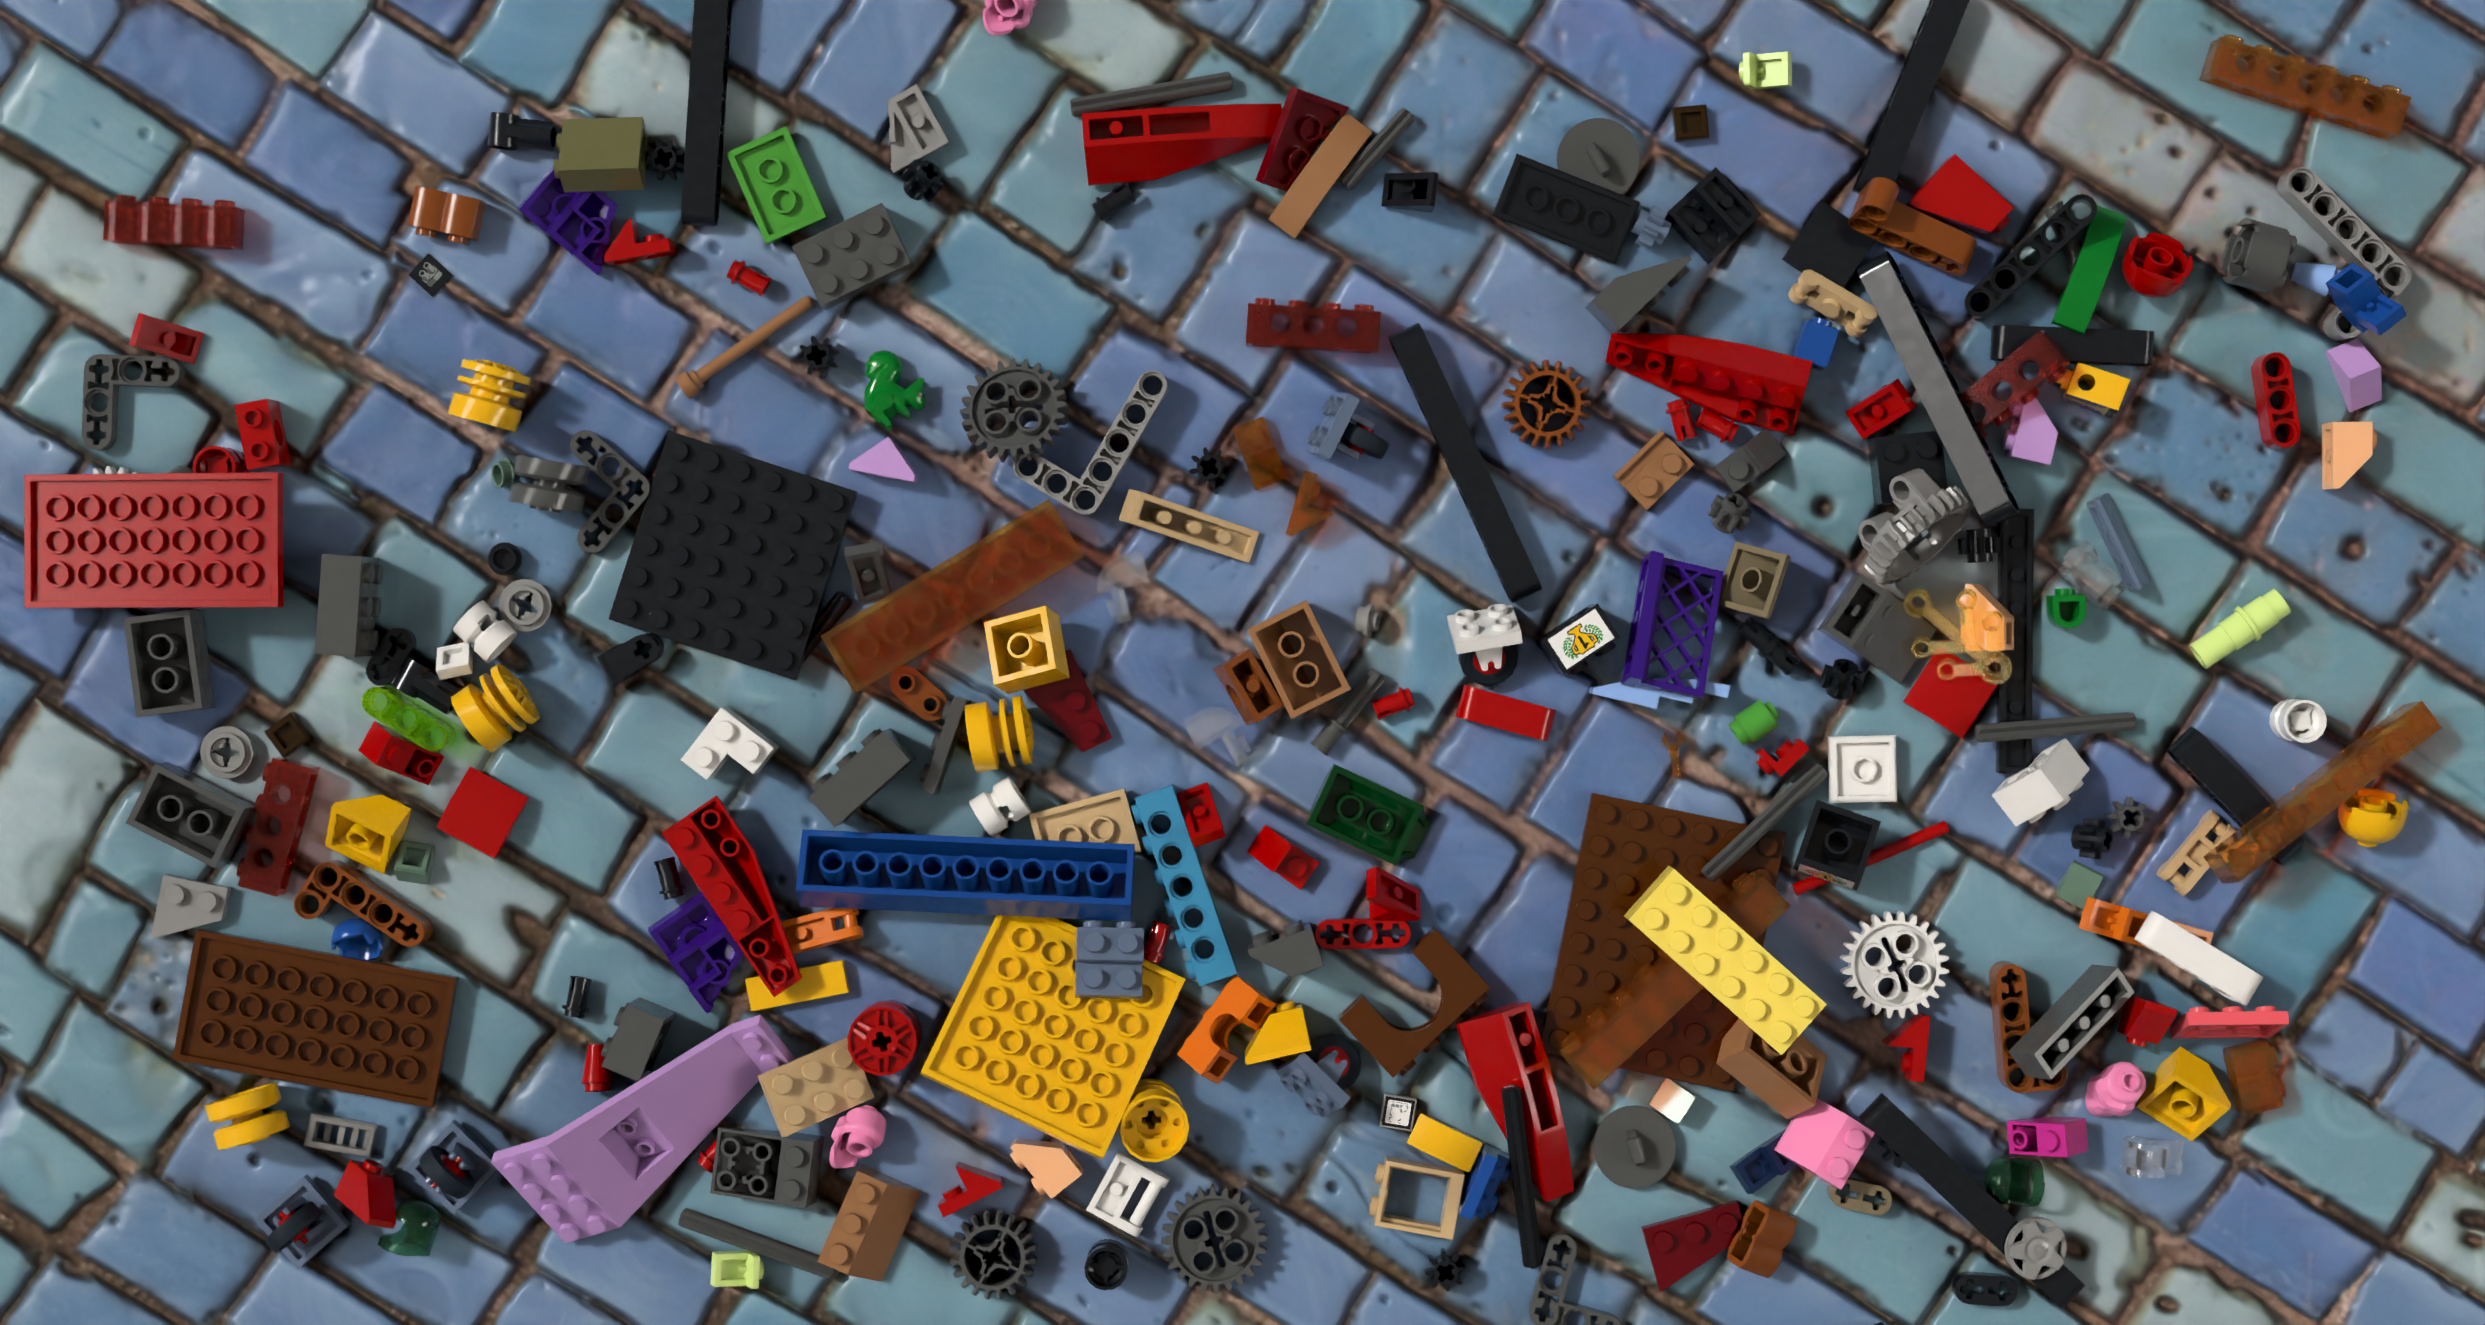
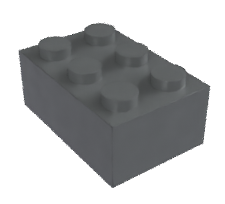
(853, 256)
(348, 605)
(169, 662)
(861, 776)
(191, 814)

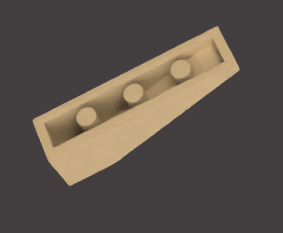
(1188, 525)

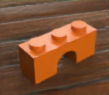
(1207, 1046)

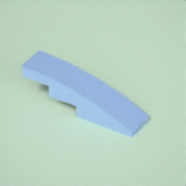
(1650, 697)

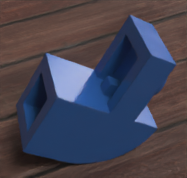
(2362, 302)

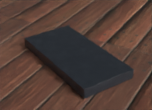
(1566, 208)

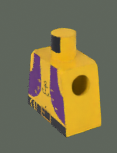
(2105, 389)

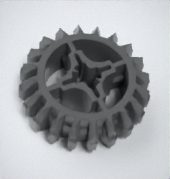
(1007, 1261)

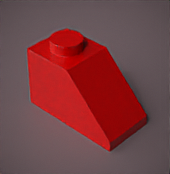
(2145, 1020)
(368, 1193)

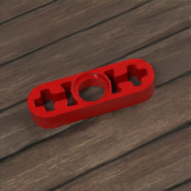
(1371, 944)

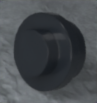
(505, 558)

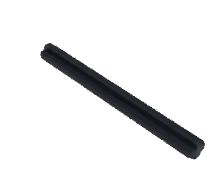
(1521, 1176)

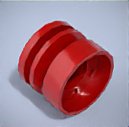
(892, 1020)

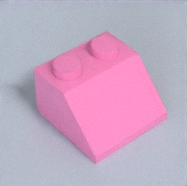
(1825, 1143)

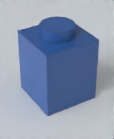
(1816, 342)

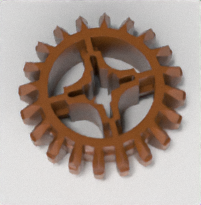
(1538, 431)

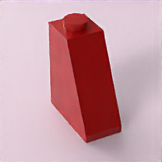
(1962, 199)

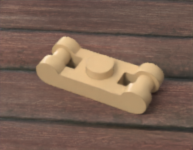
(1833, 302)
(2192, 853)

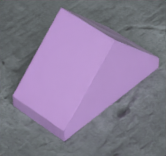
(2356, 374)
(885, 461)

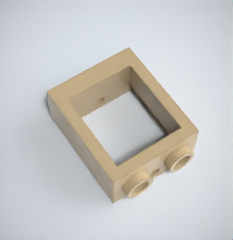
(1451, 1202)

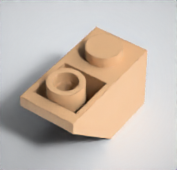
(1985, 603)
(1048, 1162)

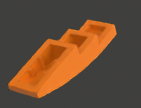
(2122, 922)

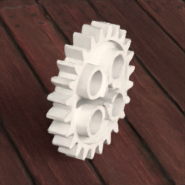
(1867, 976)

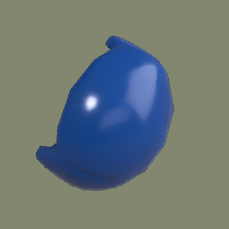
(357, 939)

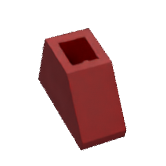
(399, 754)

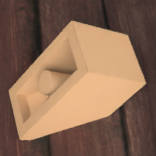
(2345, 450)

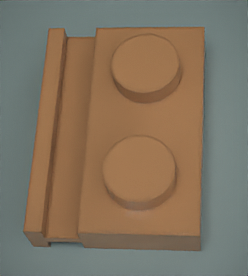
(1653, 470)

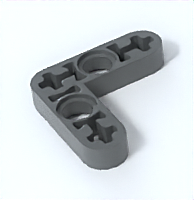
(117, 377)
(619, 483)
(1560, 1307)

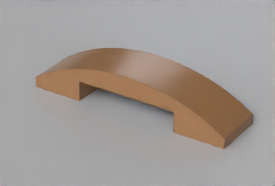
(1320, 175)

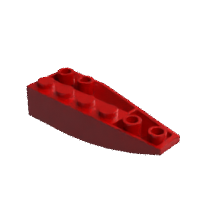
(1169, 140)
(1718, 374)
(736, 888)
(1507, 1050)

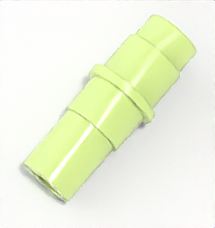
(2240, 628)

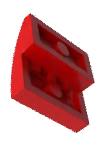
(1952, 702)
(482, 813)

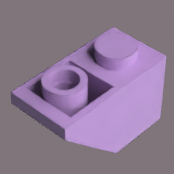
(2030, 436)

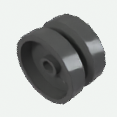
(548, 485)

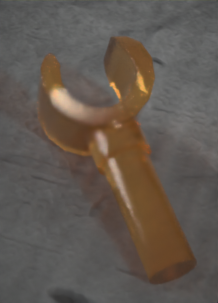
(1673, 753)

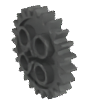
(1013, 437)
(1186, 1246)

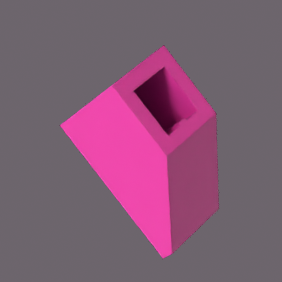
(2048, 1136)

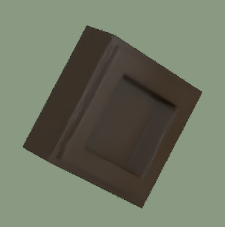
(1690, 123)
(288, 735)

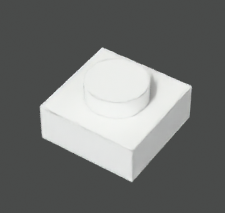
(454, 660)

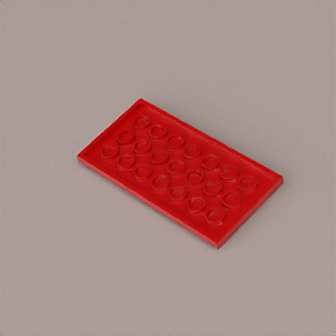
(153, 540)

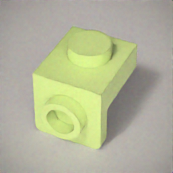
(1766, 70)
(736, 1269)

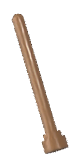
(693, 381)

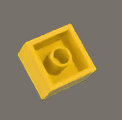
(1026, 649)

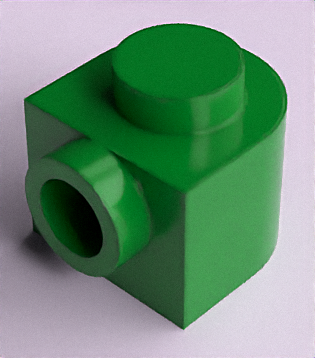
(2066, 608)

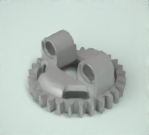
(1921, 508)

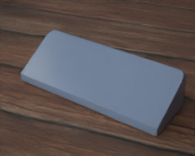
(2118, 542)

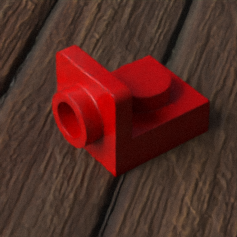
(1787, 753)

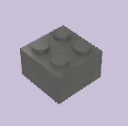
(637, 1039)

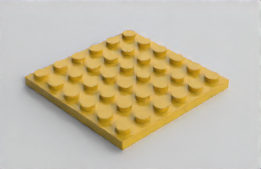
(1038, 1050)

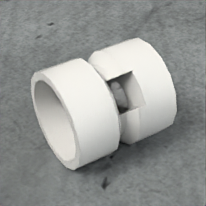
(496, 633)
(2298, 720)
(988, 808)

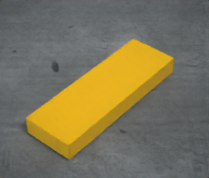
(816, 982)

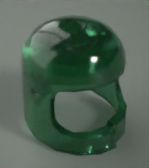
(2008, 1178)
(417, 1232)

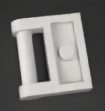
(1118, 1188)

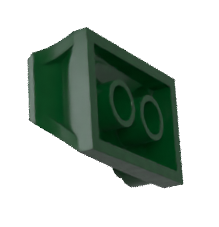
(1368, 816)

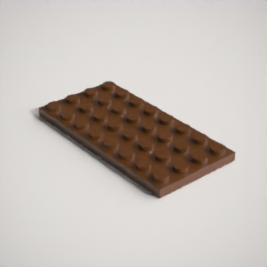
(315, 1018)

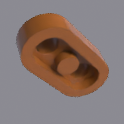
(918, 693)

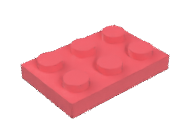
(2229, 1023)

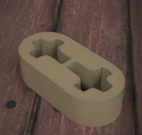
(1858, 1203)

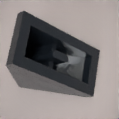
(1410, 191)

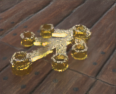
(1962, 639)

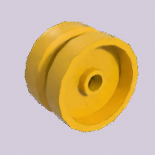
(247, 1117)

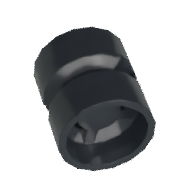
(1106, 1264)

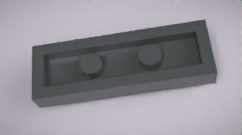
(944, 745)

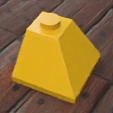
(368, 829)
(1280, 1034)
(2184, 1095)

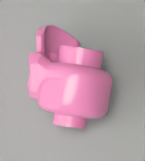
(1004, 15)
(2115, 1090)
(856, 1136)

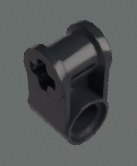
(626, 658)

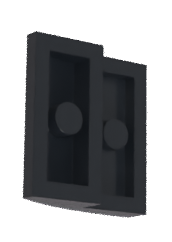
(1712, 215)
(1828, 246)

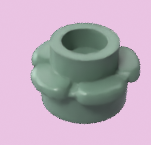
(503, 474)

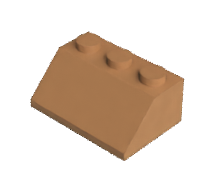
(1298, 659)
(1782, 1081)
(869, 1225)

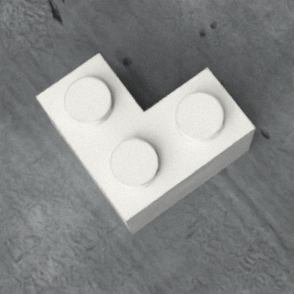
(728, 737)
(2042, 784)

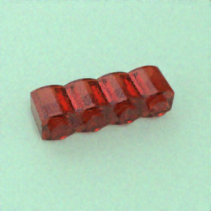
(173, 224)

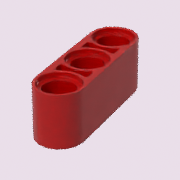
(2282, 385)
(1505, 713)

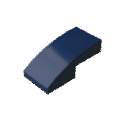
(1761, 1165)

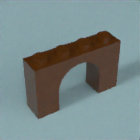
(1398, 1046)

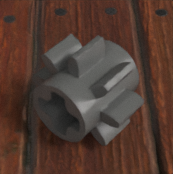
(1729, 513)
(2137, 817)

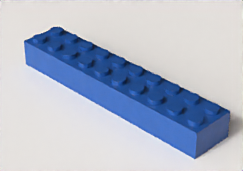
(966, 875)

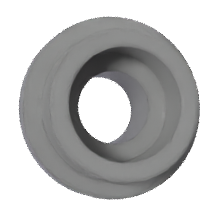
(1367, 620)

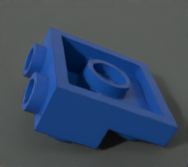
(1480, 1190)

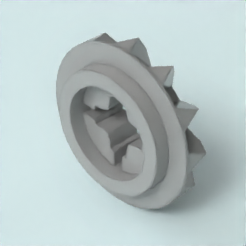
(511, 610)
(217, 763)

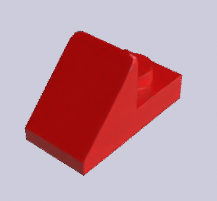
(629, 249)
(166, 338)
(1880, 408)
(1201, 815)
(1282, 857)
(1391, 897)
(1914, 1036)
(977, 1185)

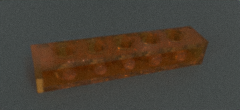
(2388, 102)

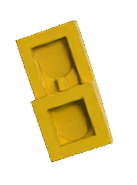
(1445, 1143)

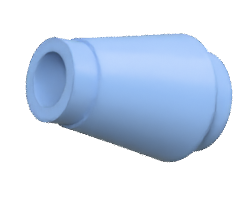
(2313, 276)

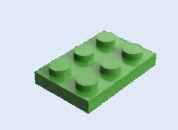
(776, 185)

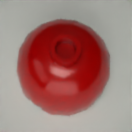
(2156, 265)

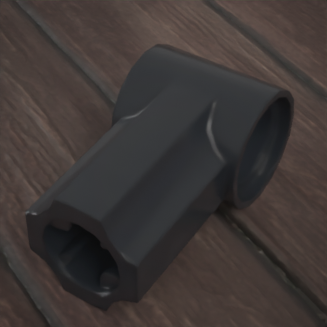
(512, 132)
(418, 680)

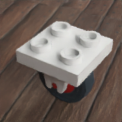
(1486, 642)

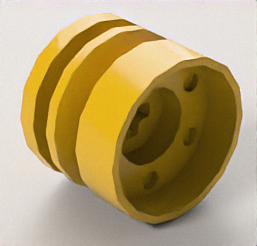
(489, 394)
(489, 712)
(999, 734)
(1163, 1133)

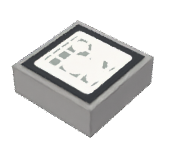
(1397, 1111)

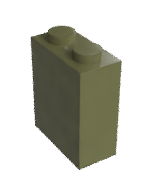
(602, 154)

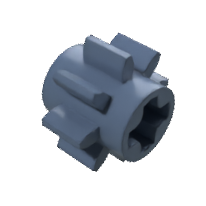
(1651, 227)

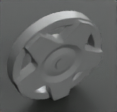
(2035, 1248)

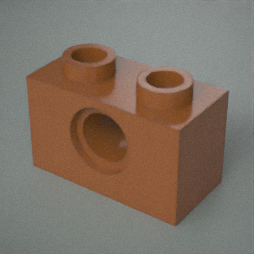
(1248, 687)

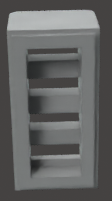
(343, 1122)

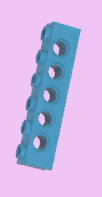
(1220, 962)

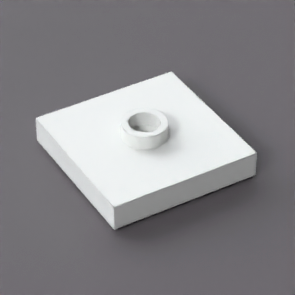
(1862, 768)

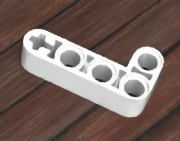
(2199, 958)

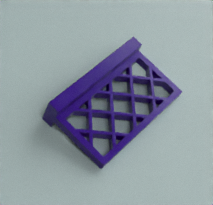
(1644, 620)

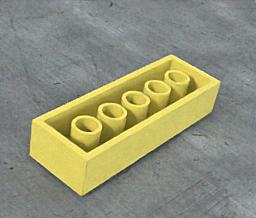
(1725, 960)

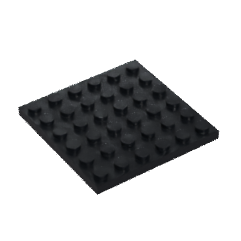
(733, 555)

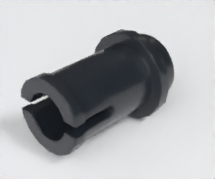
(1113, 202)
(669, 878)
(577, 997)

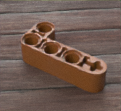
(1910, 231)
(368, 910)
(2016, 1025)

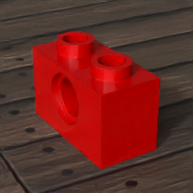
(262, 435)

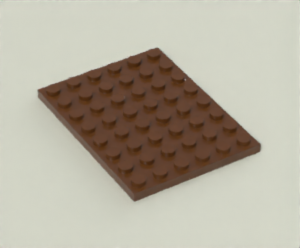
(1600, 950)

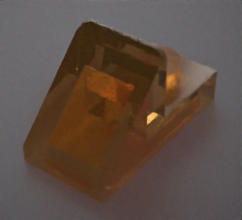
(1259, 453)
(1303, 515)

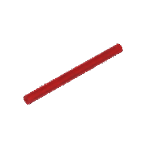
(1881, 853)

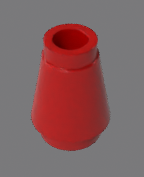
(594, 1075)

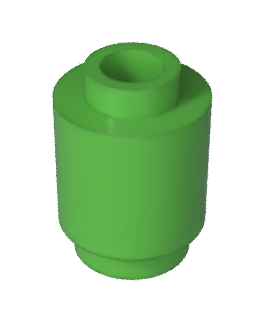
(1754, 722)

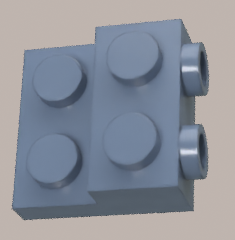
(1109, 960)

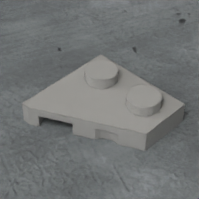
(912, 129)
(188, 904)

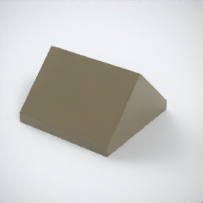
(1753, 580)

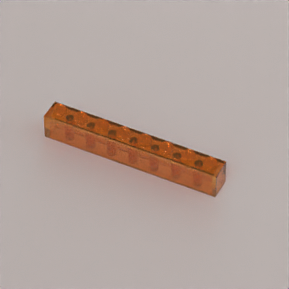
(2322, 792)

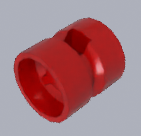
(219, 460)

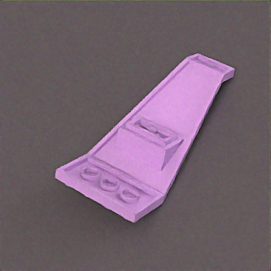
(621, 1151)

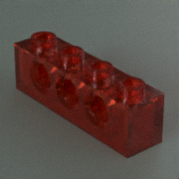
(1261, 334)
(2051, 365)
(301, 782)

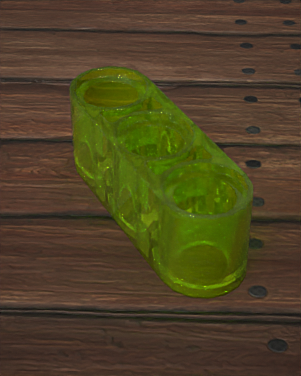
(393, 717)

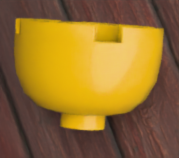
(2372, 816)

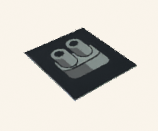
(430, 275)

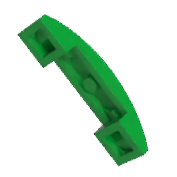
(2090, 271)

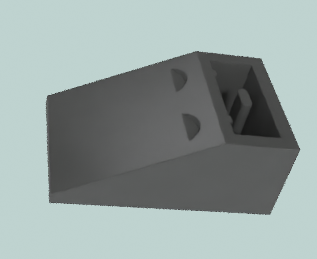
(1626, 295)
(1875, 627)
(767, 1166)

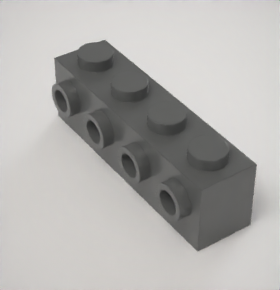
(2071, 1021)

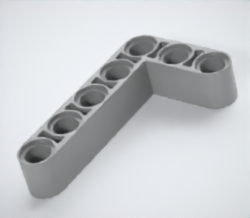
(2350, 248)
(1104, 453)

